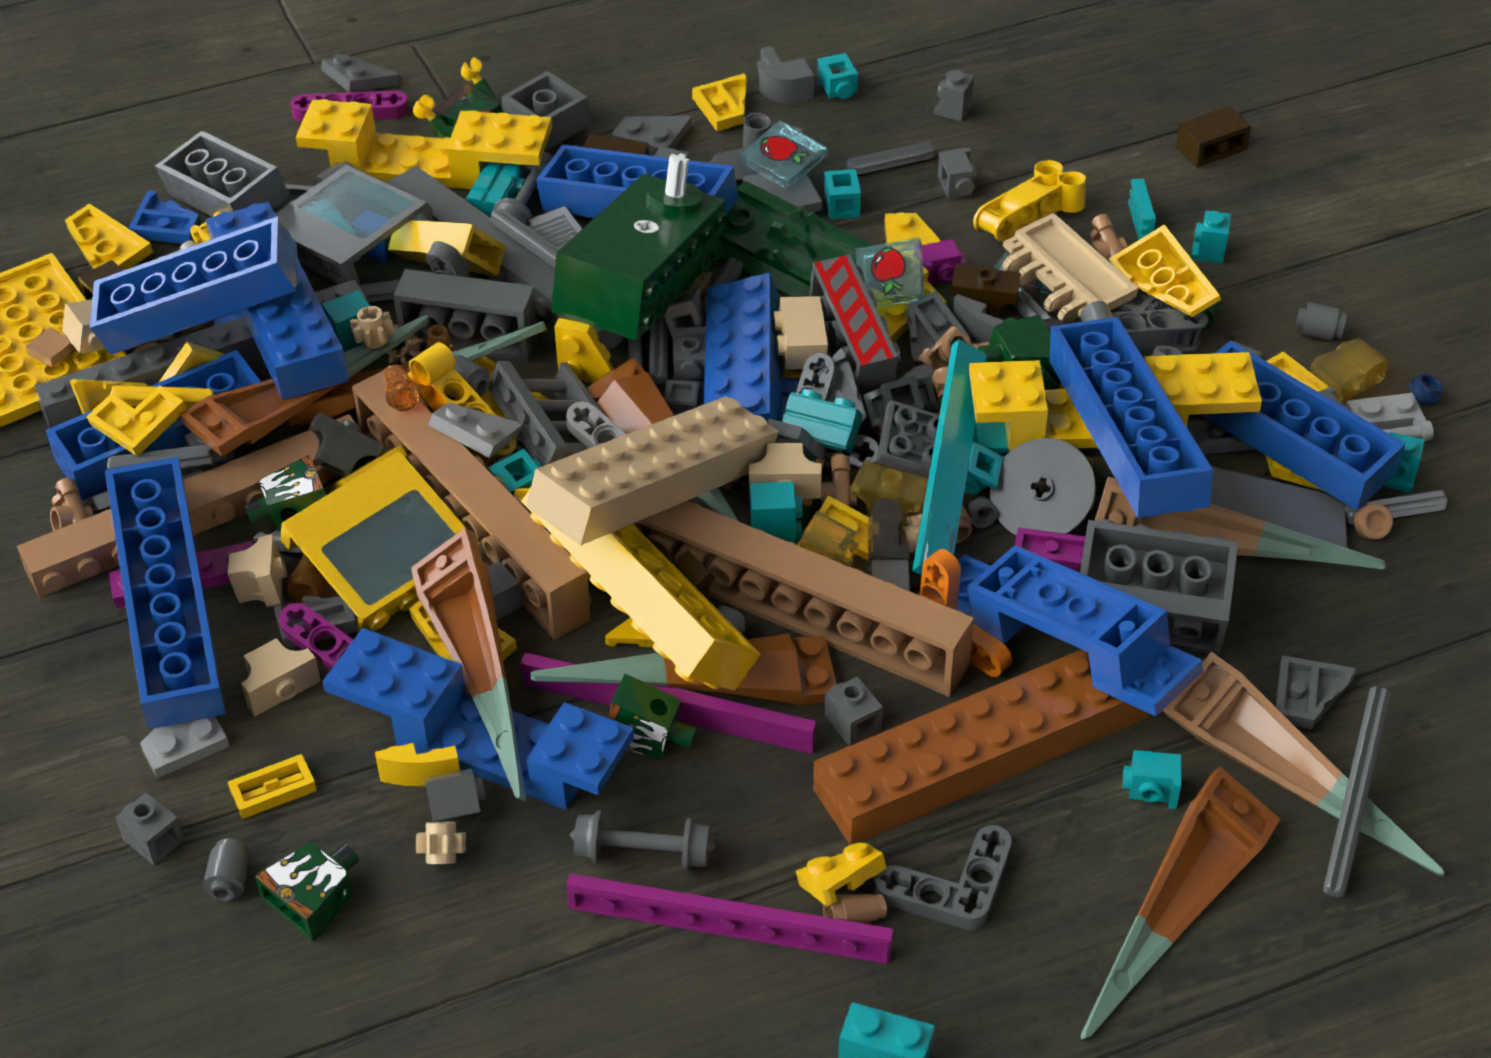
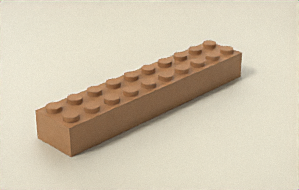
(549, 582)
(819, 596)

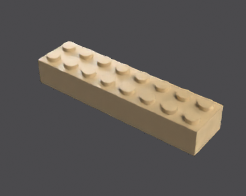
(649, 469)

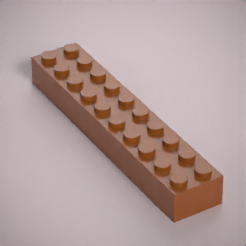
(967, 747)

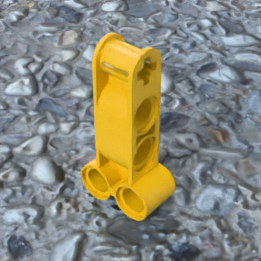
(1033, 200)
(437, 377)

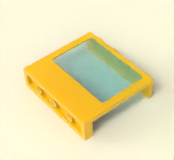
(371, 537)

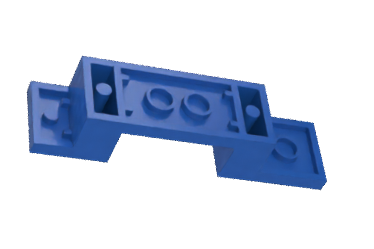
(1120, 632)
(434, 712)

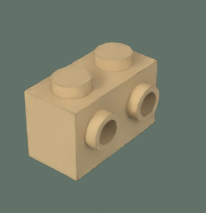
(800, 330)

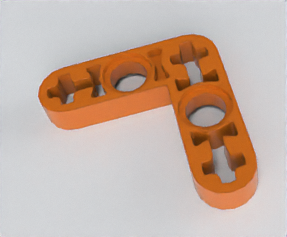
(986, 651)

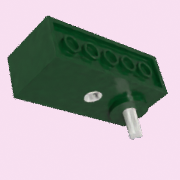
(639, 253)

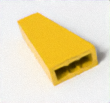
(478, 249)

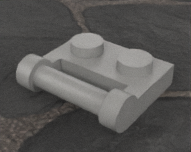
(1394, 414)

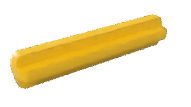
(136, 394)

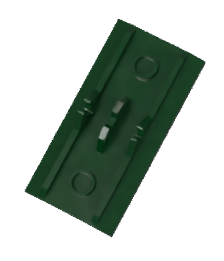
(781, 239)

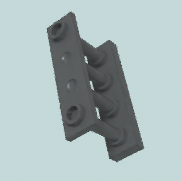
(537, 431)

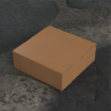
(50, 347)

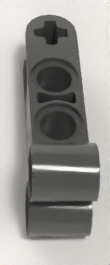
(1153, 327)

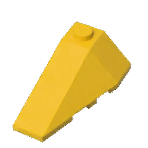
(1166, 272)

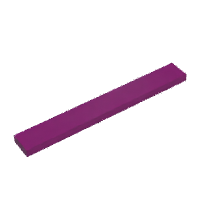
(694, 709)
(730, 918)

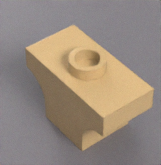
(786, 464)
(258, 572)
(277, 675)

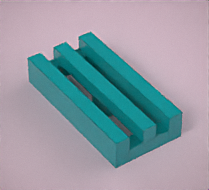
(1141, 208)

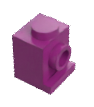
(941, 259)

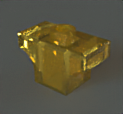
(881, 482)

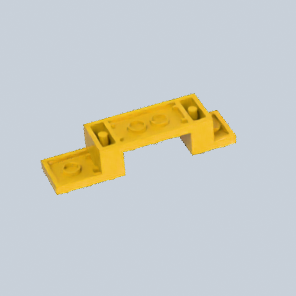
(455, 162)
(1192, 382)

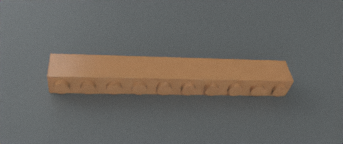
(212, 499)

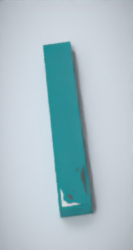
(949, 458)

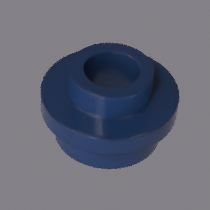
(1426, 388)

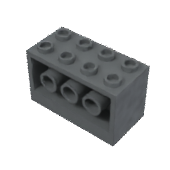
(1169, 570)

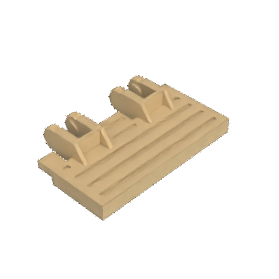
(1064, 259)

